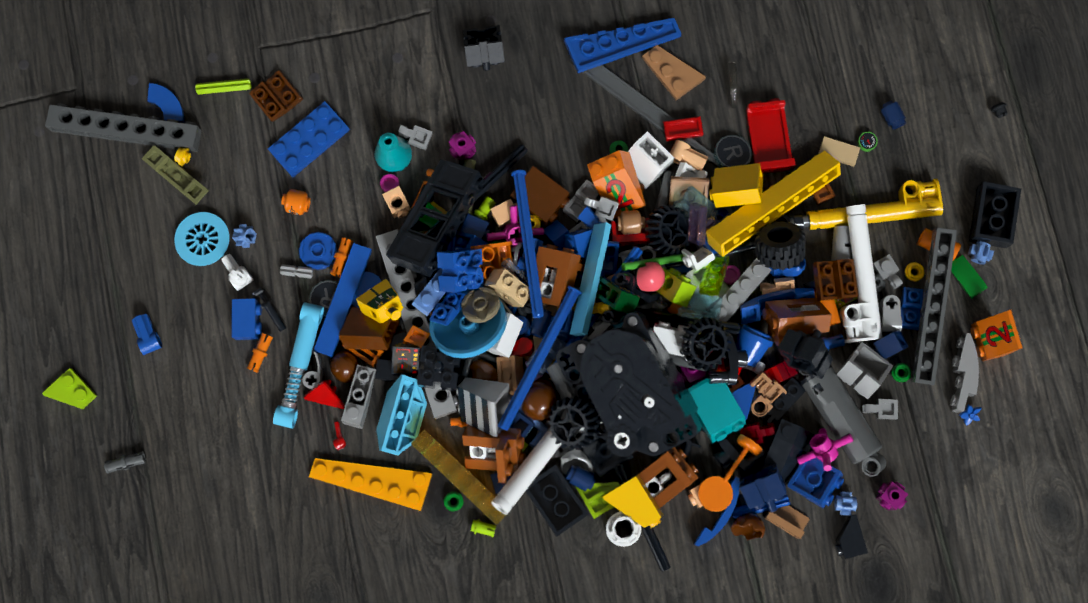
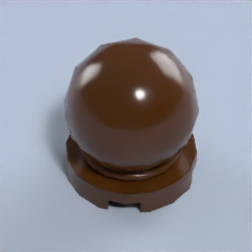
(540, 399)

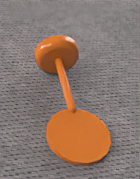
(716, 492)

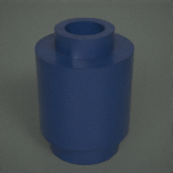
(893, 115)
(540, 325)
(580, 477)

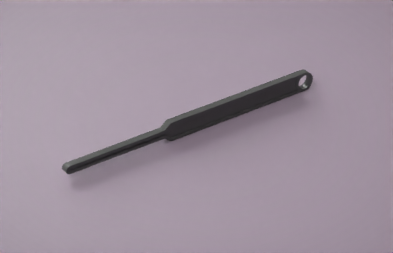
(639, 104)

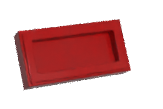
(683, 128)

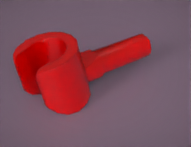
(338, 443)

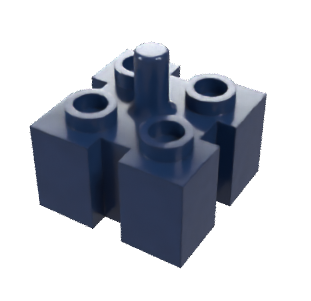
(763, 487)

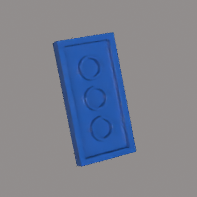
(308, 139)

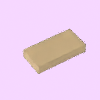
(840, 151)

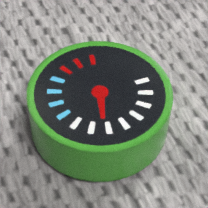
(867, 141)

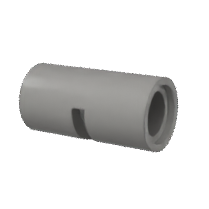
(841, 243)

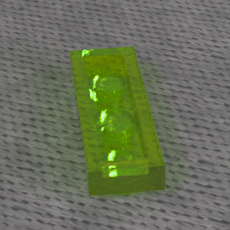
(714, 276)

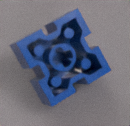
(460, 270)

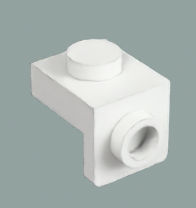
(686, 170)
(698, 259)

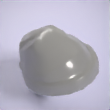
(575, 458)

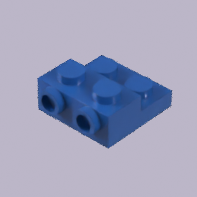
(816, 483)

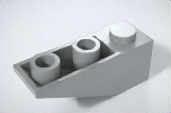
(359, 397)

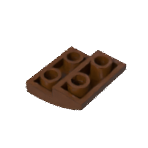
(276, 96)
(835, 279)

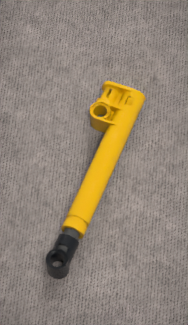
(924, 202)

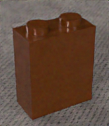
(544, 196)
(365, 333)

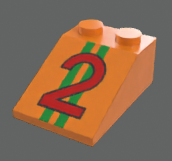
(617, 179)
(996, 336)

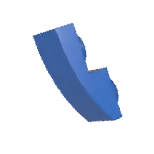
(910, 307)
(448, 310)

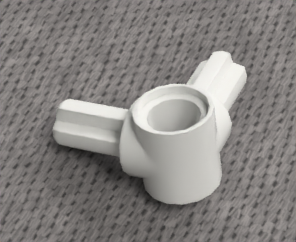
(237, 275)

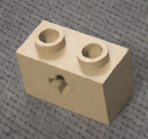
(508, 287)

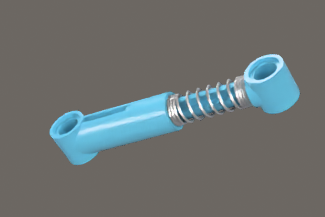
(310, 319)

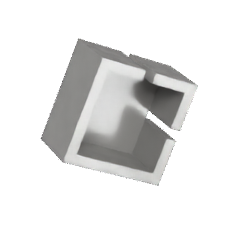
(864, 370)

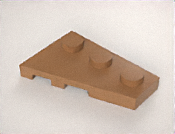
(672, 72)

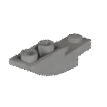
(967, 366)

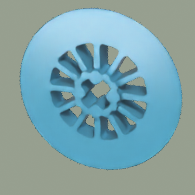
(183, 231)

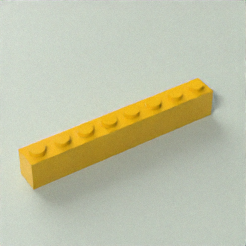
(774, 203)

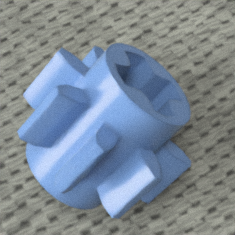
(244, 235)
(980, 252)
(845, 503)

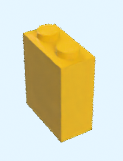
(737, 185)

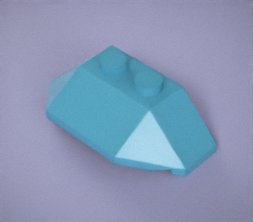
(401, 415)

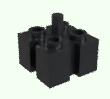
(483, 47)
(805, 352)
(438, 369)

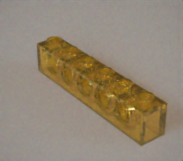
(458, 475)

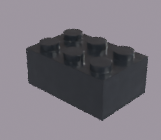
(995, 214)
(556, 501)

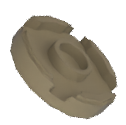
(480, 305)

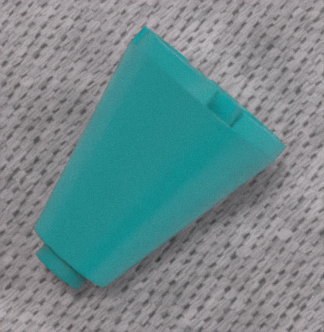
(392, 153)

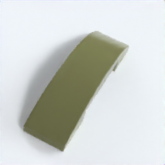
(175, 175)

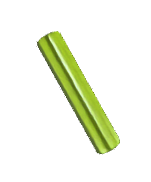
(223, 86)

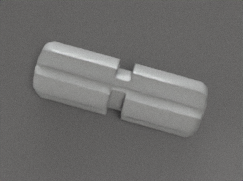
(291, 270)

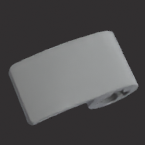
(317, 375)

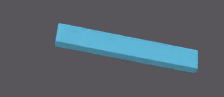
(590, 279)

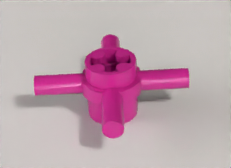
(509, 230)
(824, 448)

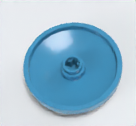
(468, 338)

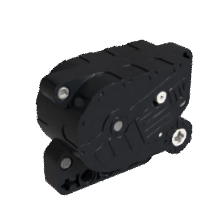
(632, 388)

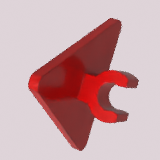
(325, 394)

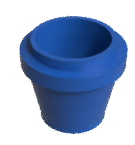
(754, 342)

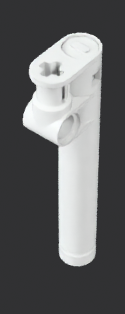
(866, 319)
(528, 471)

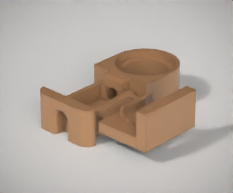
(768, 390)

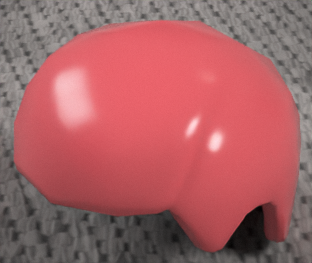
(650, 277)

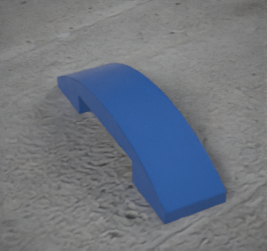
(752, 310)
(706, 534)

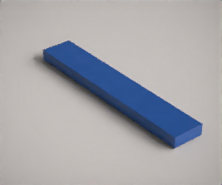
(342, 299)

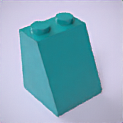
(717, 409)

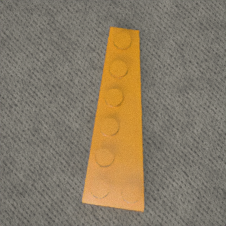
(390, 484)

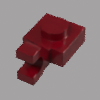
(756, 432)

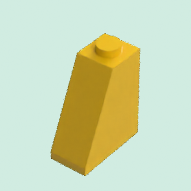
(635, 502)

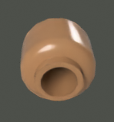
(630, 222)

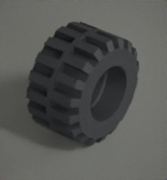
(780, 245)

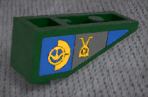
(616, 296)

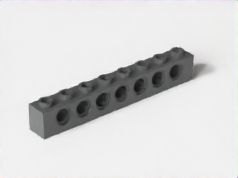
(58, 115)
(933, 306)

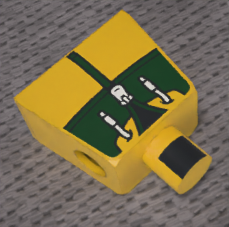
(380, 302)

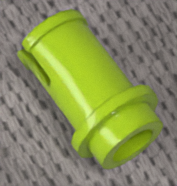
(484, 208)
(481, 527)

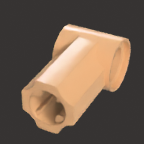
(683, 153)

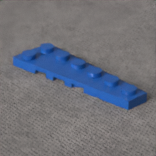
(604, 47)

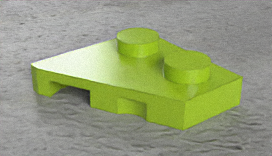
(71, 390)
(594, 498)

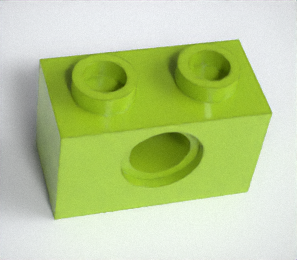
(677, 287)

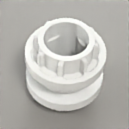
(611, 531)

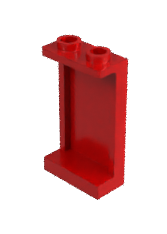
(769, 136)

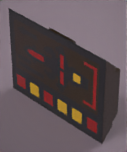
(405, 359)

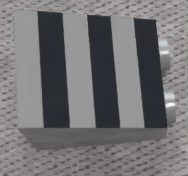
(483, 403)

